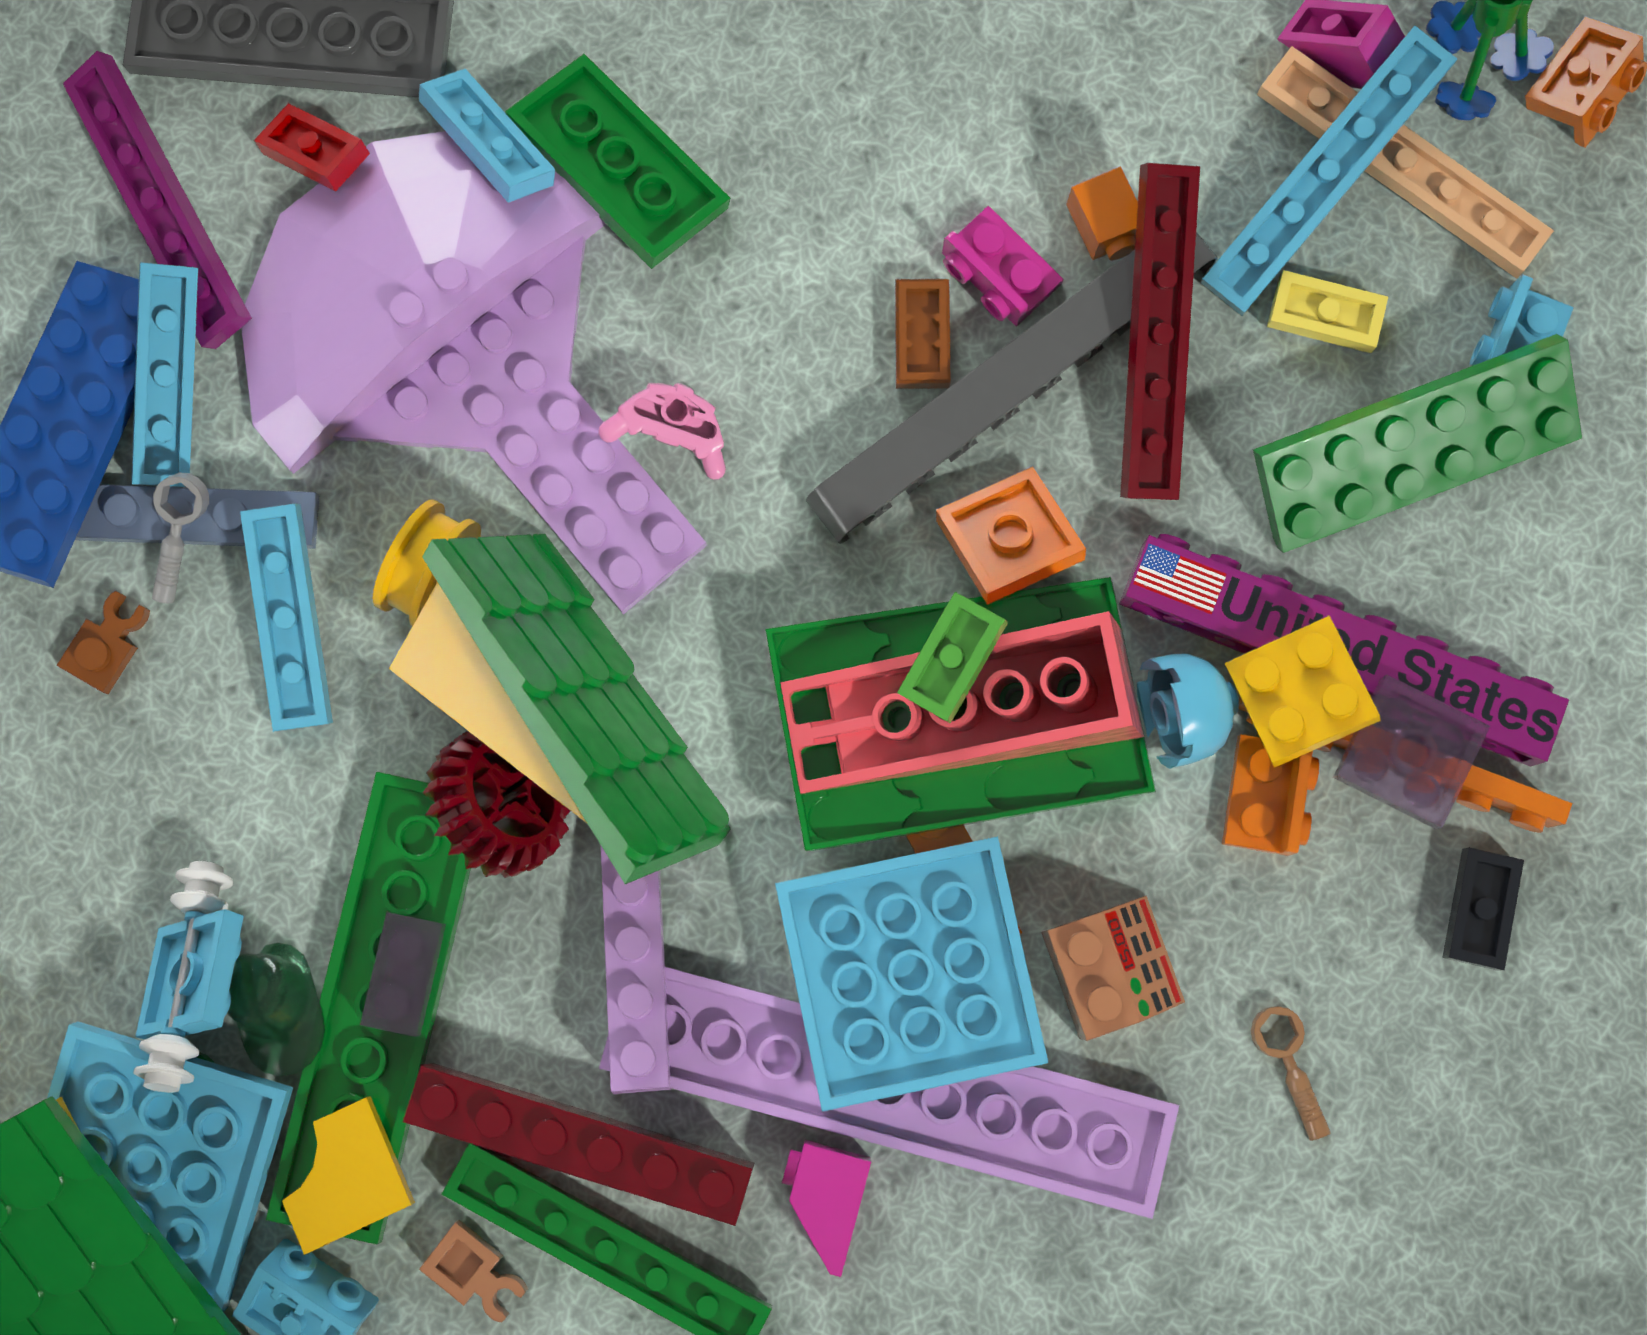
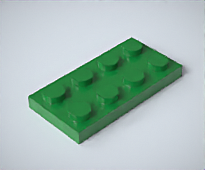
(619, 160)

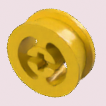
(404, 576)

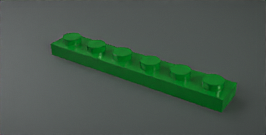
(602, 1247)

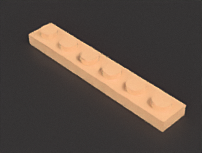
(1414, 169)

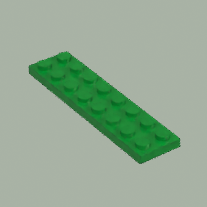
(398, 872)

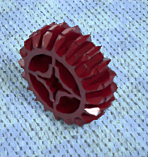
(492, 810)

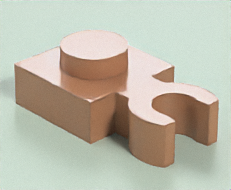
(465, 1266)

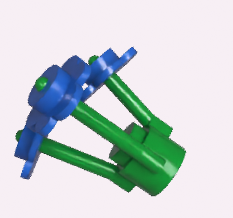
(1516, 53)

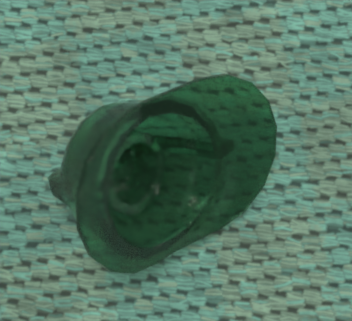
(277, 1009)

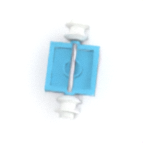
(188, 976)

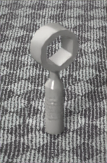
(173, 545)

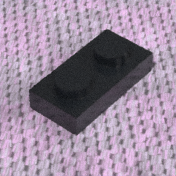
(1483, 909)

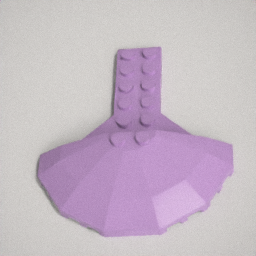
(451, 322)

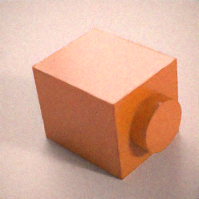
(1105, 214)

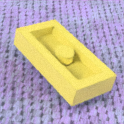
(1327, 311)

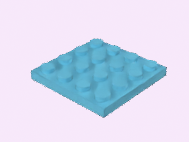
(910, 973)
(183, 1155)

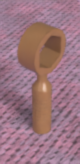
(1296, 1079)

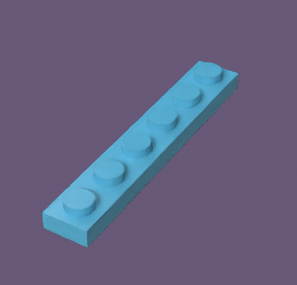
(1328, 170)

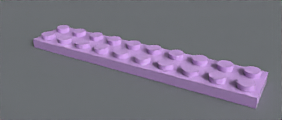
(1009, 1125)

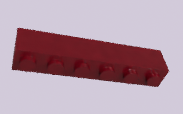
(579, 1142)

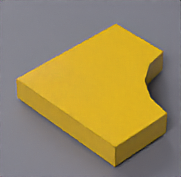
(351, 1178)

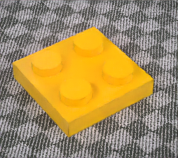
(1302, 691)

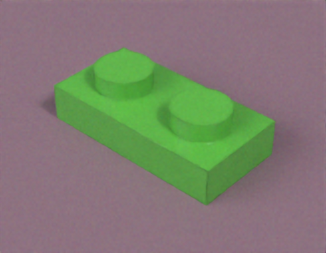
(952, 657)

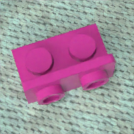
(1000, 267)

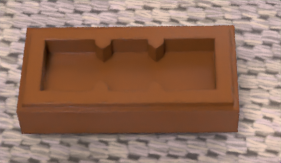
(922, 333)

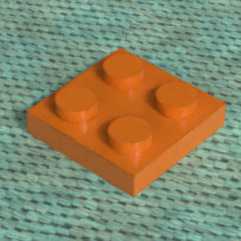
(1010, 535)

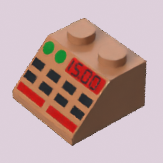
(1113, 968)

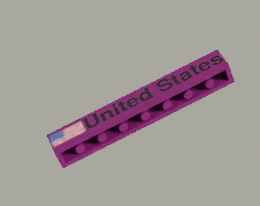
(1249, 612)

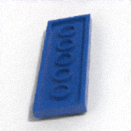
(66, 421)

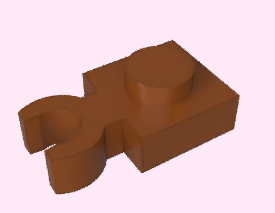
(100, 651)

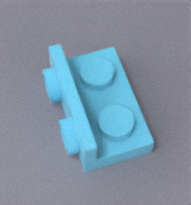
(1520, 320)
(302, 1297)

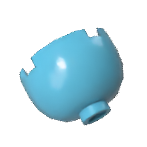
(1187, 706)

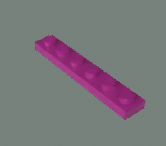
(154, 193)

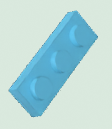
(486, 135)

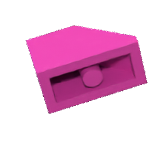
(1344, 37)
(827, 1197)

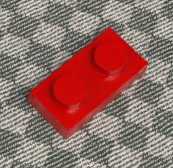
(312, 147)

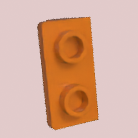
(1589, 78)
(1267, 801)

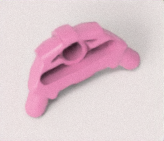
(673, 418)

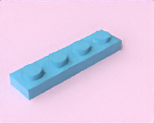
(164, 372)
(286, 617)

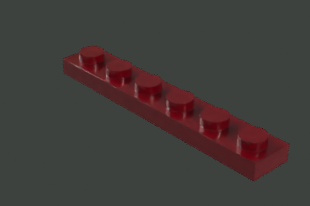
(1160, 331)

